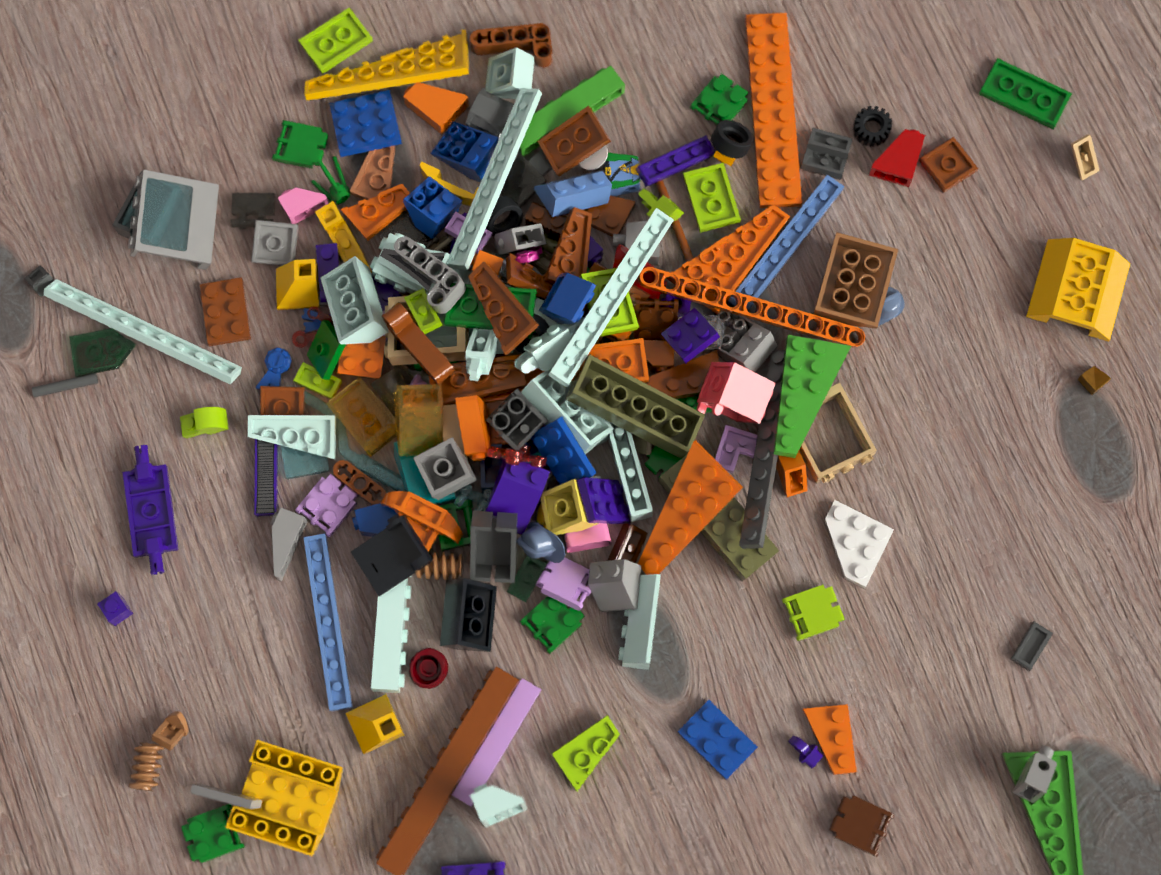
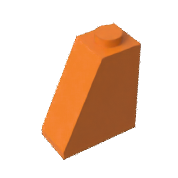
(435, 105)
(473, 425)
(792, 474)

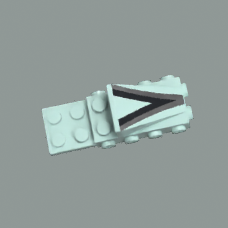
(393, 270)

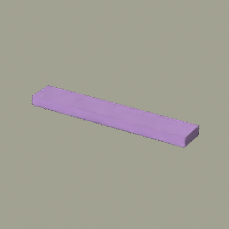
(497, 740)

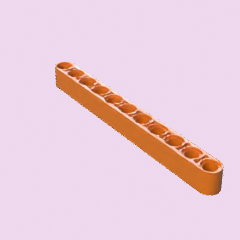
(761, 307)

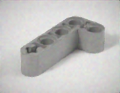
(428, 269)

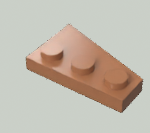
(374, 174)

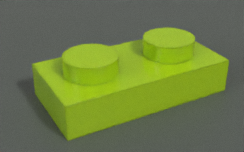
(422, 311)
(310, 379)

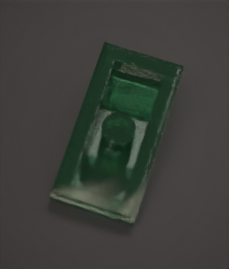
(527, 578)

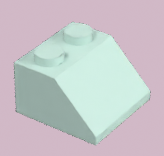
(509, 73)

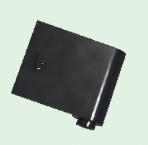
(392, 555)

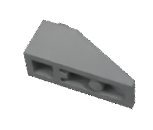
(286, 535)

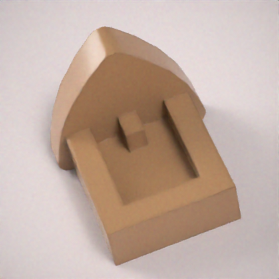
(171, 730)

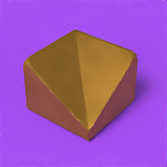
(1093, 379)

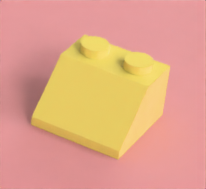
(564, 509)

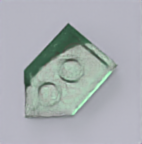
(99, 351)

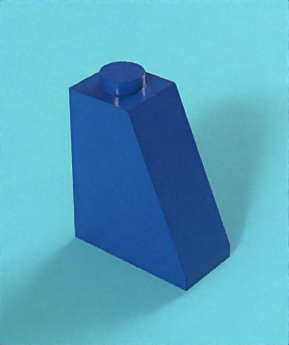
(372, 519)

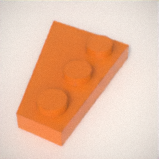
(377, 212)
(834, 736)

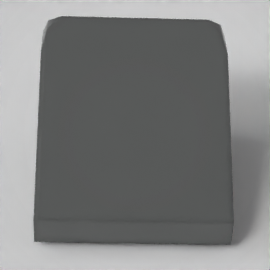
(39, 280)

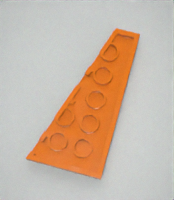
(734, 255)
(694, 501)

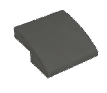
(826, 153)

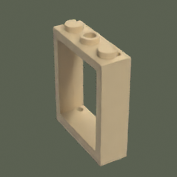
(402, 357)
(838, 393)

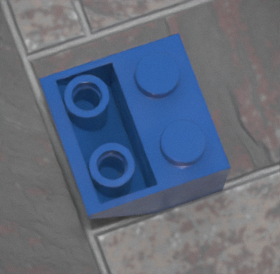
(431, 207)
(567, 299)

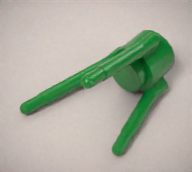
(338, 192)

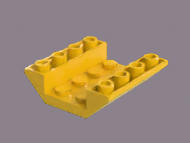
(1079, 285)
(294, 795)

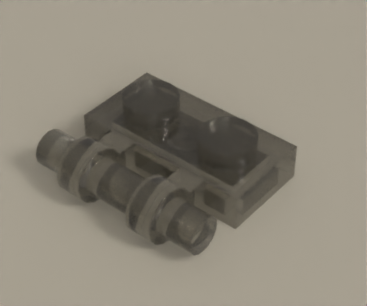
(252, 205)

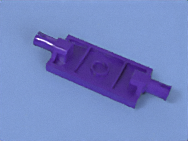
(150, 510)

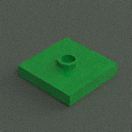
(325, 350)

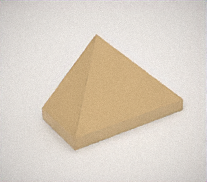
(1085, 157)

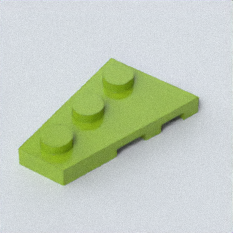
(585, 751)

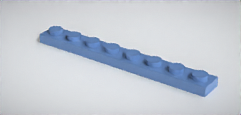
(789, 240)
(328, 622)

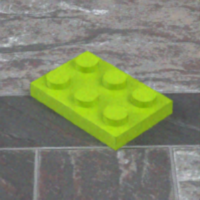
(335, 40)
(711, 197)
(624, 317)

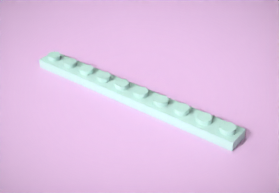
(494, 179)
(610, 298)
(142, 331)

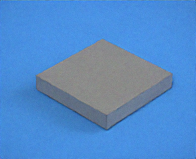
(274, 242)

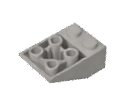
(745, 341)

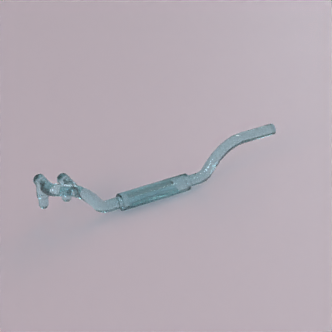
(381, 472)

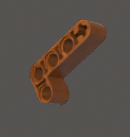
(509, 34)
(417, 343)

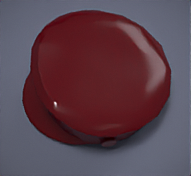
(428, 668)

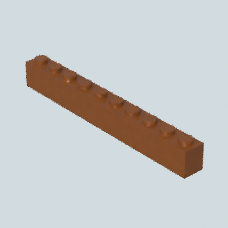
(447, 773)

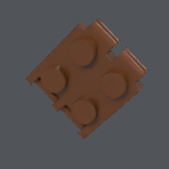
(655, 319)
(860, 824)

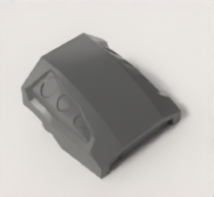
(489, 113)
(516, 419)

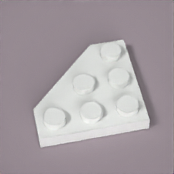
(856, 541)

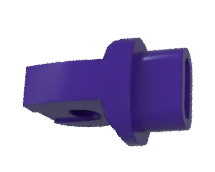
(808, 754)

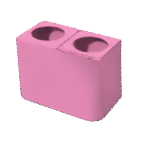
(590, 538)

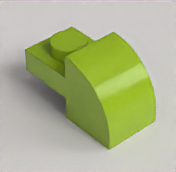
(663, 204)
(204, 420)

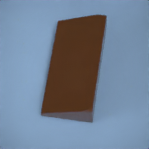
(628, 543)

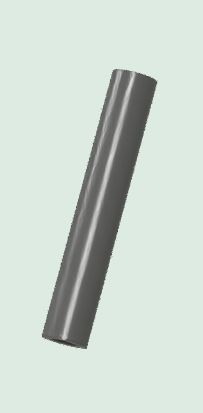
(64, 385)

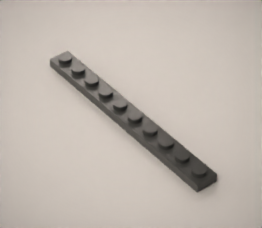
(763, 465)

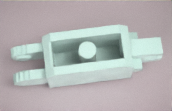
(545, 350)
(480, 353)

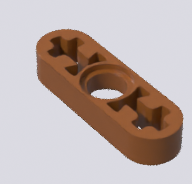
(351, 469)

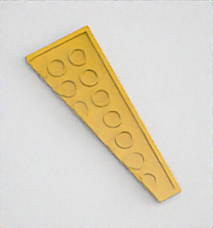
(403, 67)

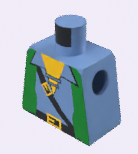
(622, 173)

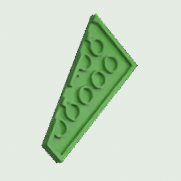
(806, 380)
(1054, 814)

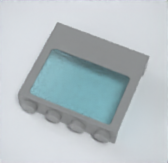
(174, 217)

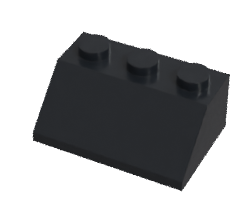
(468, 615)

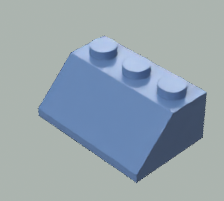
(577, 191)

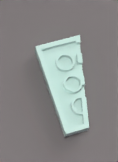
(301, 432)

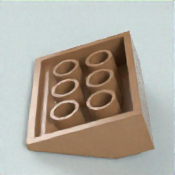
(855, 281)

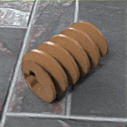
(442, 566)
(146, 766)

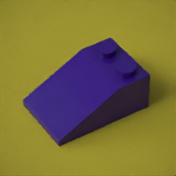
(517, 491)

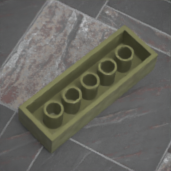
(635, 406)
(725, 533)

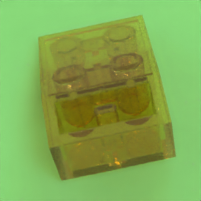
(418, 418)

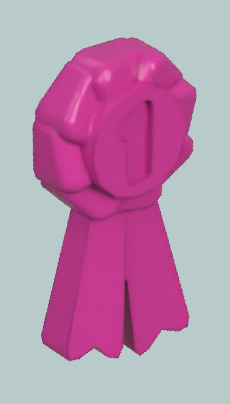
(528, 255)

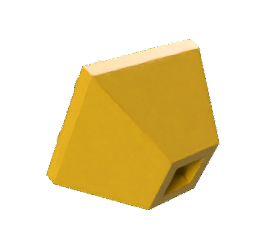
(297, 285)
(375, 724)

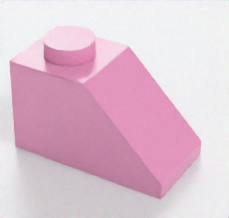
(301, 203)

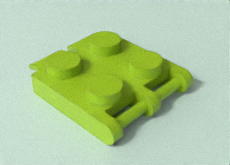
(814, 611)

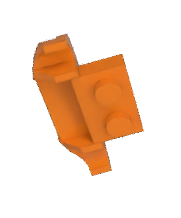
(425, 517)

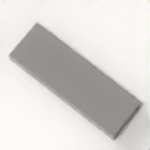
(226, 796)

